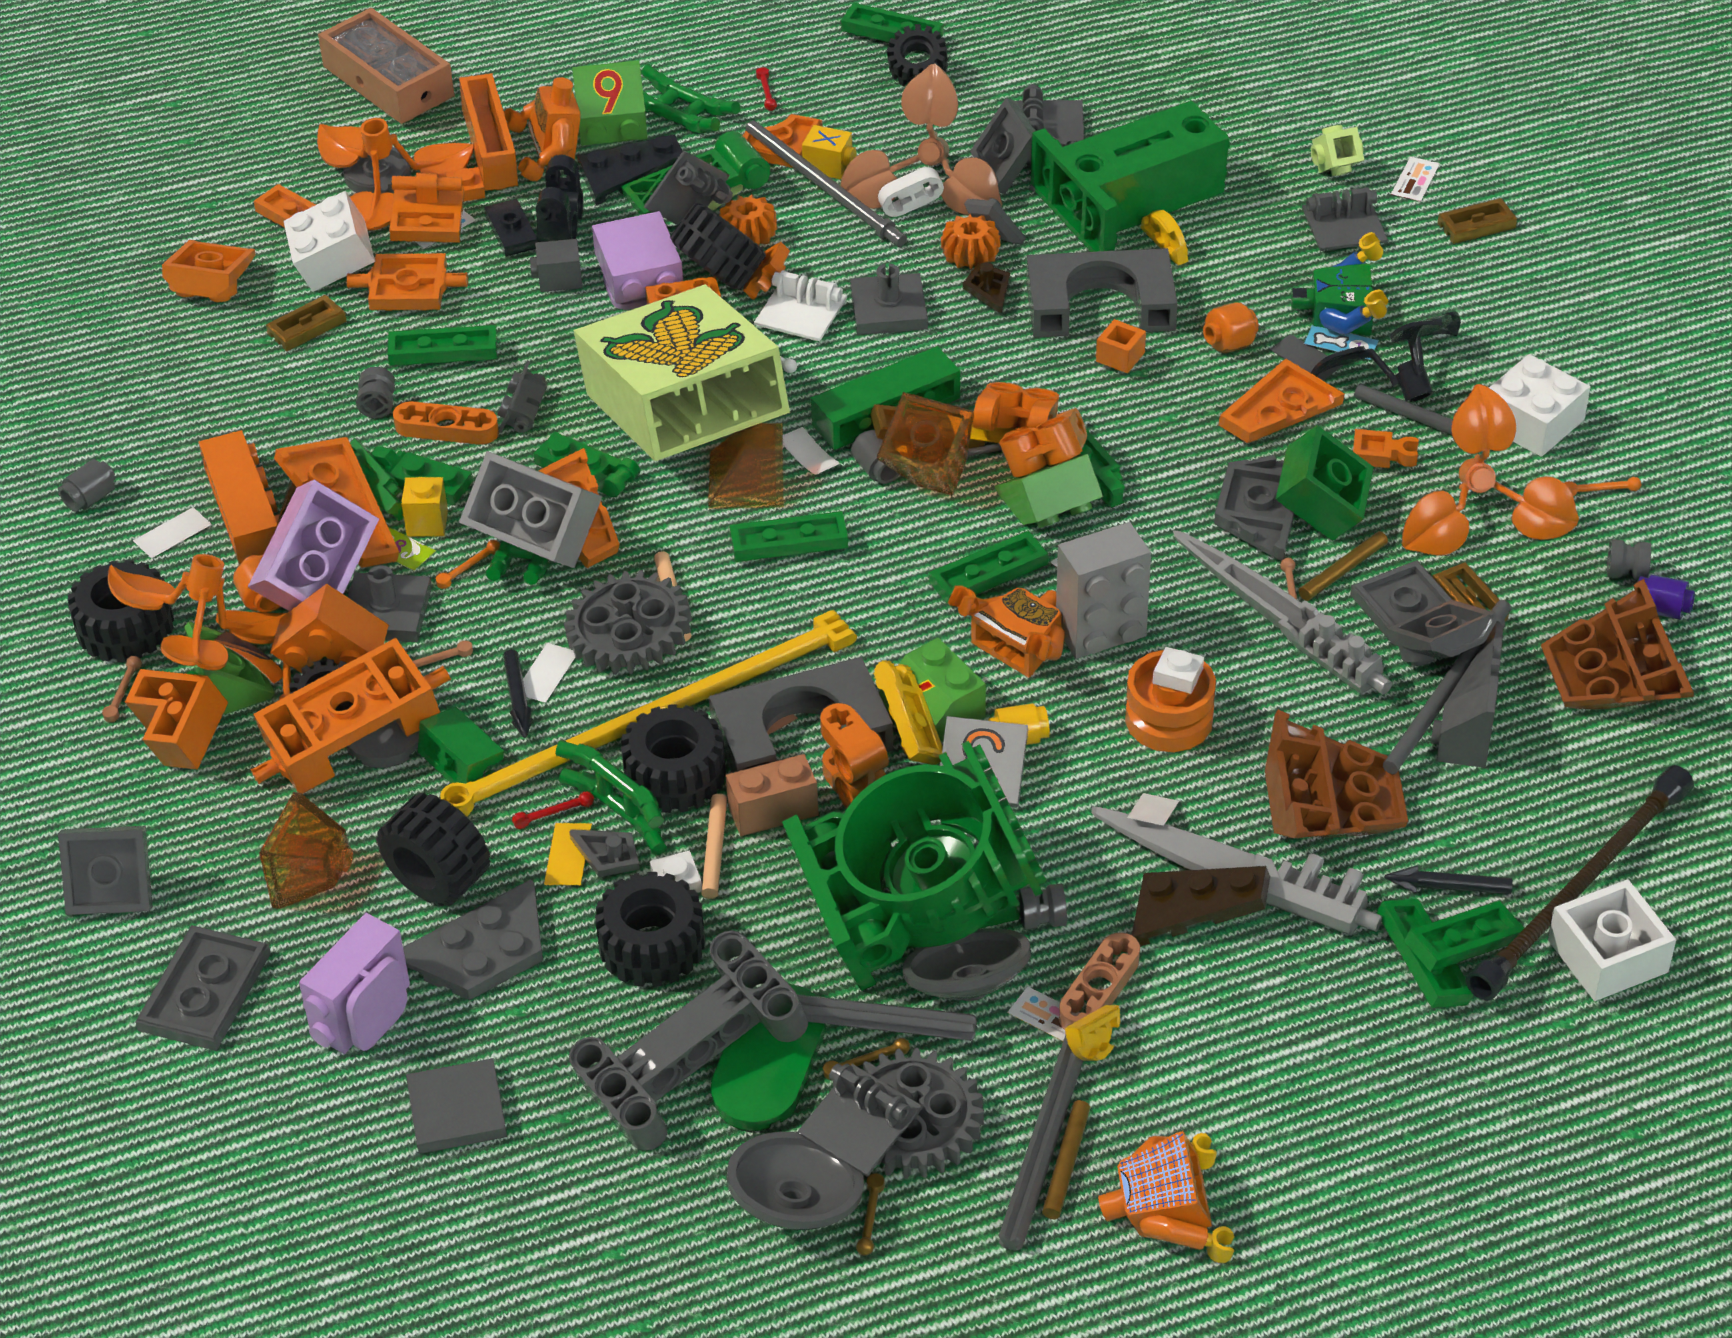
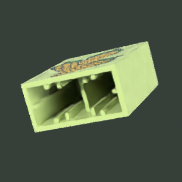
(682, 372)

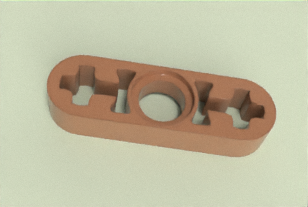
(1101, 966)

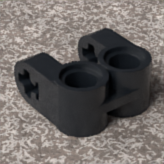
(561, 202)

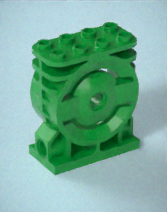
(934, 872)

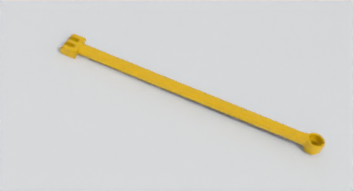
(827, 630)

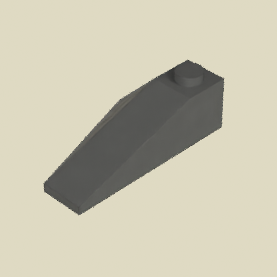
(1470, 709)

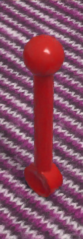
(763, 74)
(522, 820)

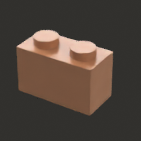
(772, 793)

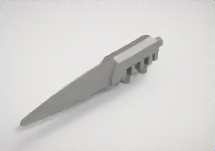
(1300, 622)
(1288, 889)

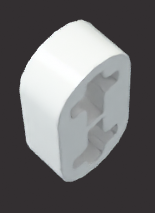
(910, 192)

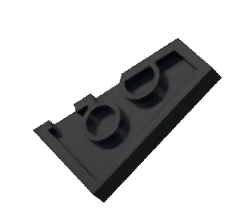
(613, 167)

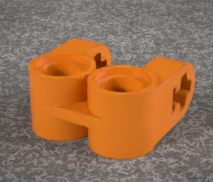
(1012, 407)
(1047, 443)
(854, 753)

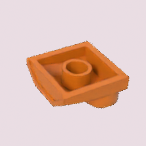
(206, 270)

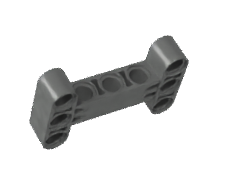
(688, 1039)

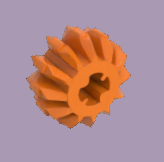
(751, 217)
(970, 241)

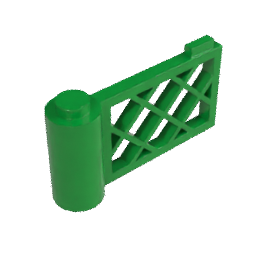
(731, 154)

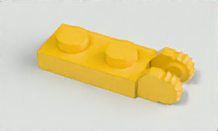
(909, 712)

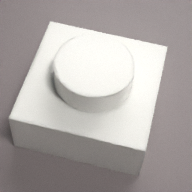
(1178, 670)
(681, 866)

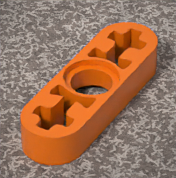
(412, 421)

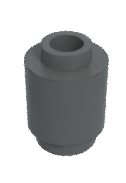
(865, 453)
(87, 485)

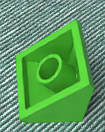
(239, 680)

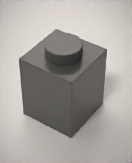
(557, 265)

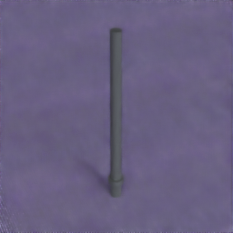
(884, 227)
(1437, 700)

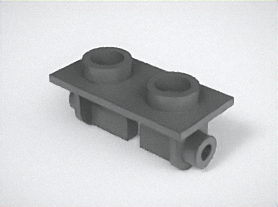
(526, 397)

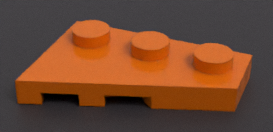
(1278, 401)
(601, 538)

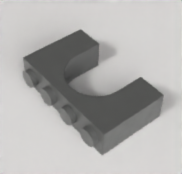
(1139, 274)
(751, 710)

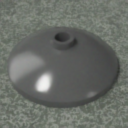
(968, 966)
(792, 1182)

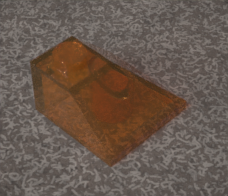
(928, 442)
(748, 469)
(303, 853)

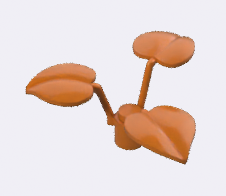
(345, 145)
(1483, 425)
(203, 584)

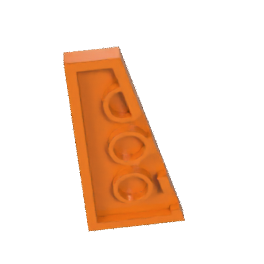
(338, 469)

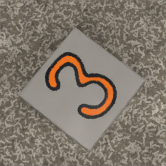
(1002, 744)

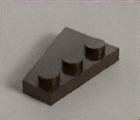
(1189, 897)

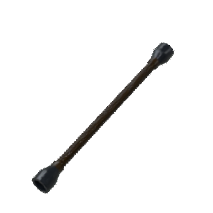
(1493, 973)

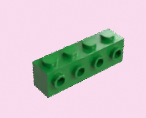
(846, 409)

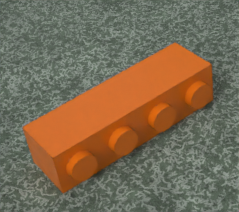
(488, 132)
(240, 492)

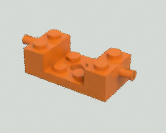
(308, 729)

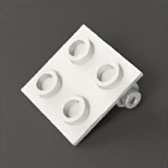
(801, 306)

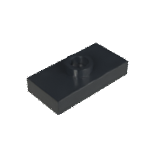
(511, 227)

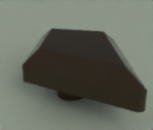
(988, 285)

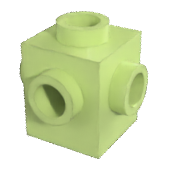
(1337, 150)

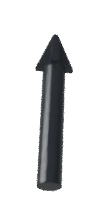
(520, 711)
(1412, 879)

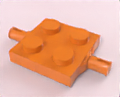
(407, 281)

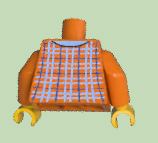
(1167, 1194)

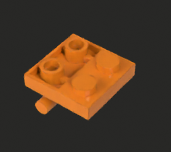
(426, 208)

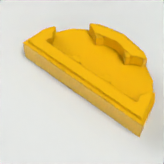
(1166, 234)
(1091, 1034)

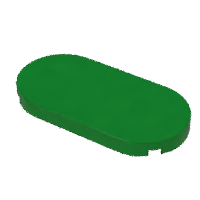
(764, 1077)

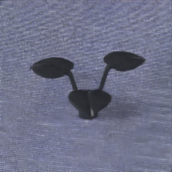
(1412, 374)

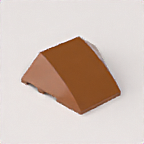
(1616, 657)
(1328, 785)

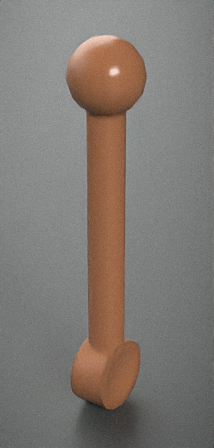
(1288, 566)
(463, 649)
(111, 712)

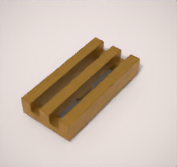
(1477, 220)
(306, 322)
(1475, 586)

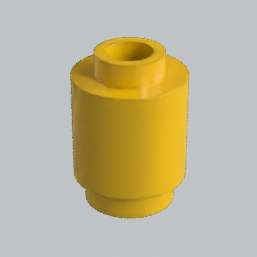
(1029, 715)

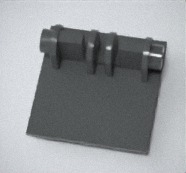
(1059, 117)
(688, 183)
(1344, 221)
(859, 1118)

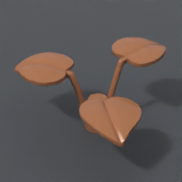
(928, 100)

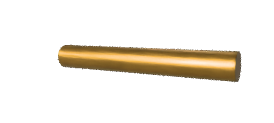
(1343, 566)
(1066, 1160)

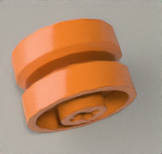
(1164, 716)

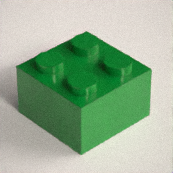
(1324, 483)

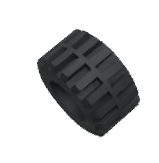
(717, 246)
(108, 625)
(678, 735)
(433, 849)
(652, 954)

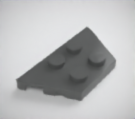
(1250, 506)
(481, 945)

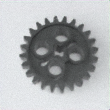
(628, 622)
(939, 1092)

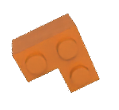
(327, 627)
(178, 714)

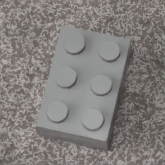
(530, 509)
(1103, 589)

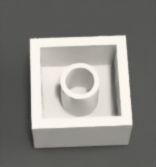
(328, 241)
(1543, 403)
(1611, 940)

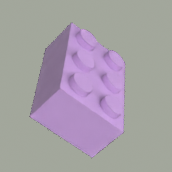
(313, 546)

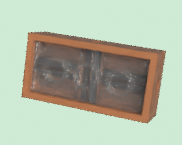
(386, 65)

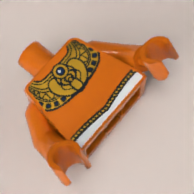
(552, 124)
(1014, 626)

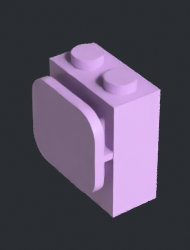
(635, 255)
(357, 987)

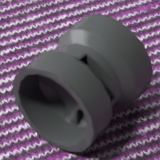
(375, 392)
(1628, 559)
(1043, 909)

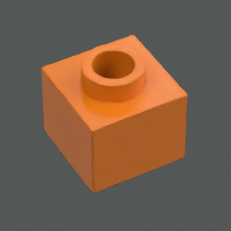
(1120, 346)

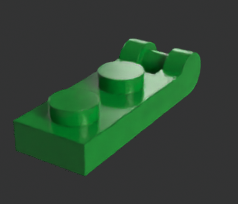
(608, 470)

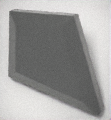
(993, 212)
(606, 850)

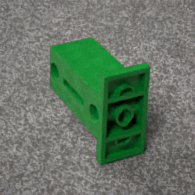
(1130, 172)

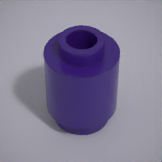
(1670, 596)

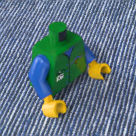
(1344, 293)

